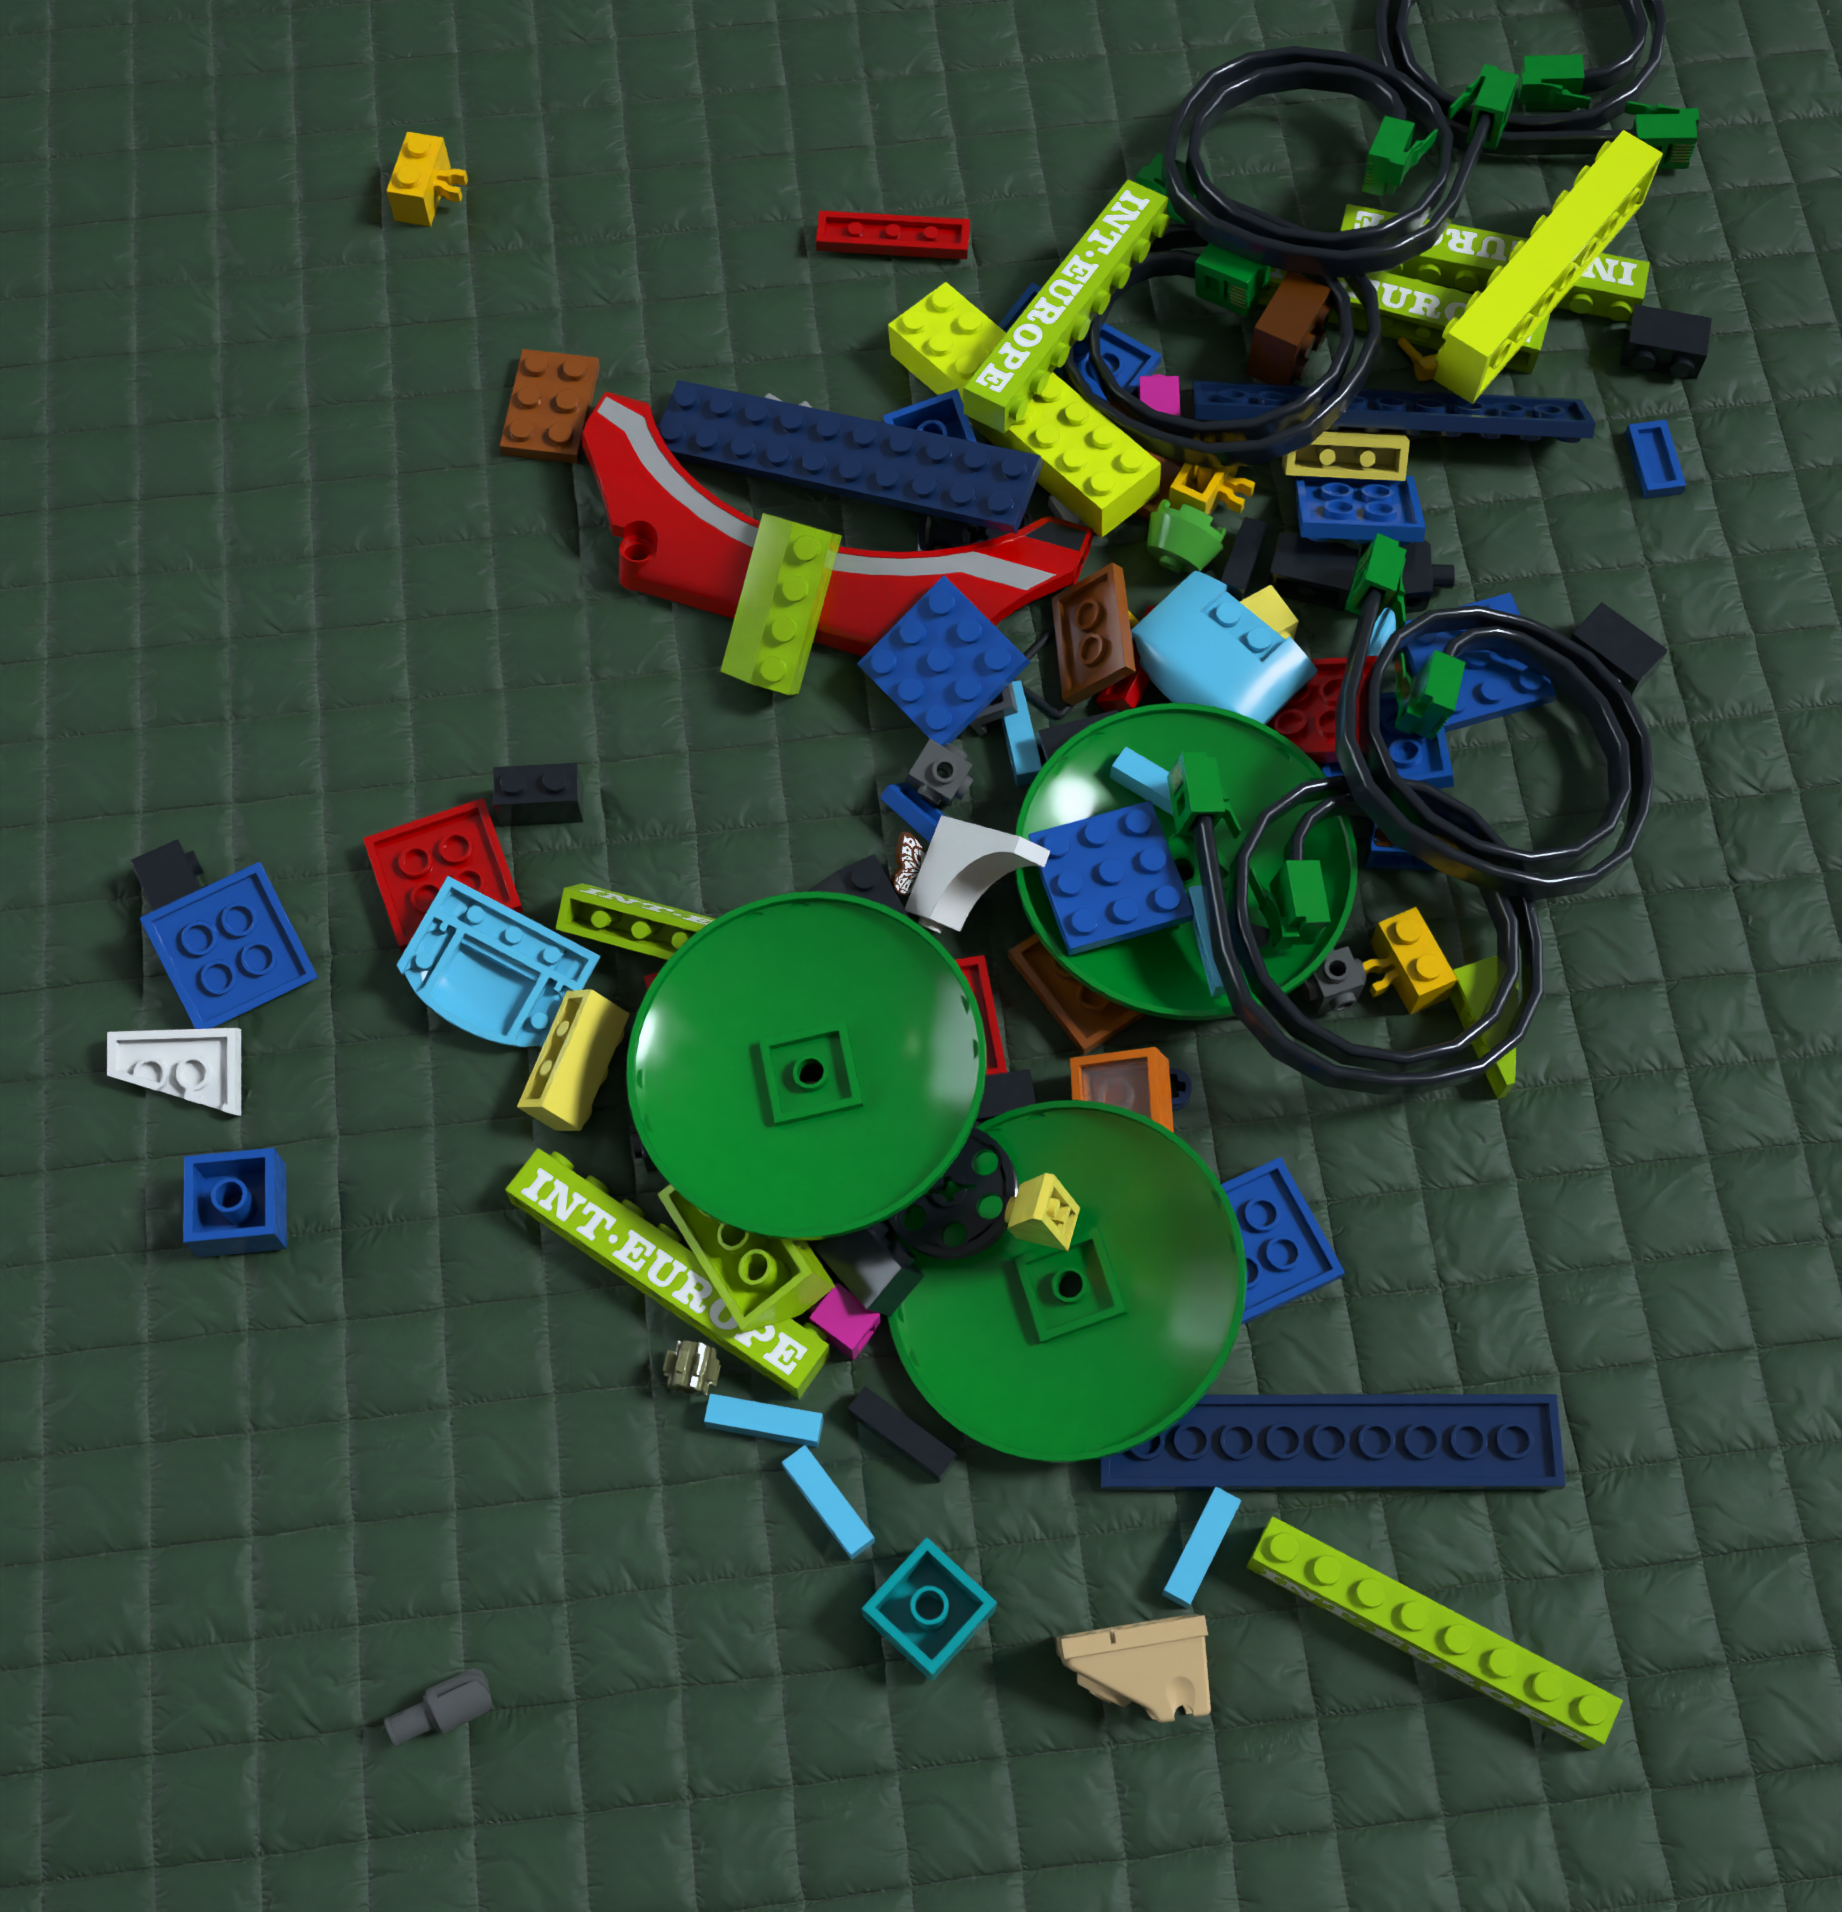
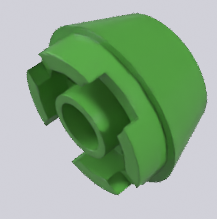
(1183, 538)

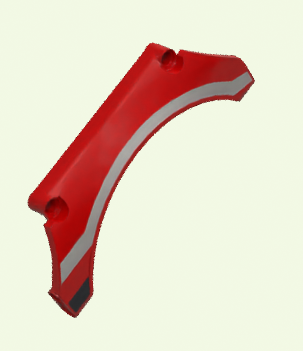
(699, 549)

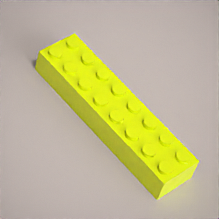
(1545, 266)
(1083, 454)

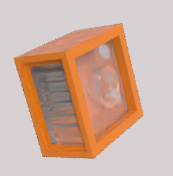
(1128, 1080)

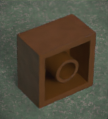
(1289, 331)

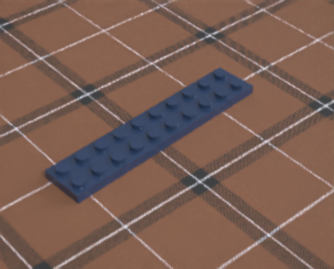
(1409, 411)
(850, 456)
(1351, 1444)

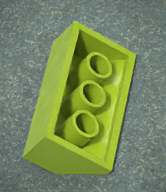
(780, 604)
(754, 1275)

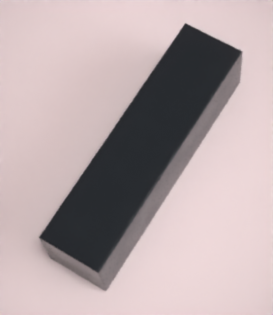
(1244, 557)
(902, 1434)

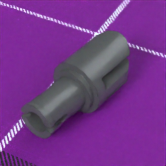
(443, 1707)

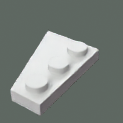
(183, 1063)

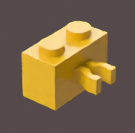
(422, 178)
(1207, 487)
(1410, 962)

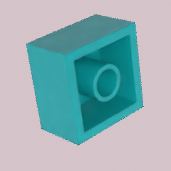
(929, 1609)

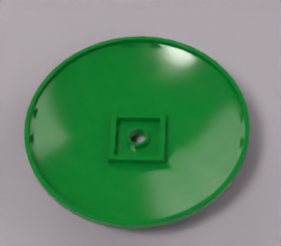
(1256, 767)
(792, 988)
(1140, 1339)

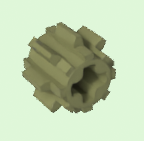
(691, 1368)

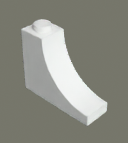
(961, 867)

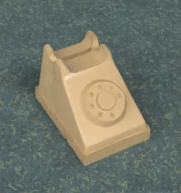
(1145, 1663)

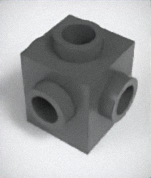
(939, 758)
(1335, 983)

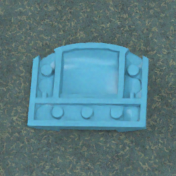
(1219, 653)
(492, 967)

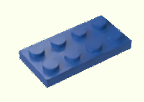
(1121, 353)

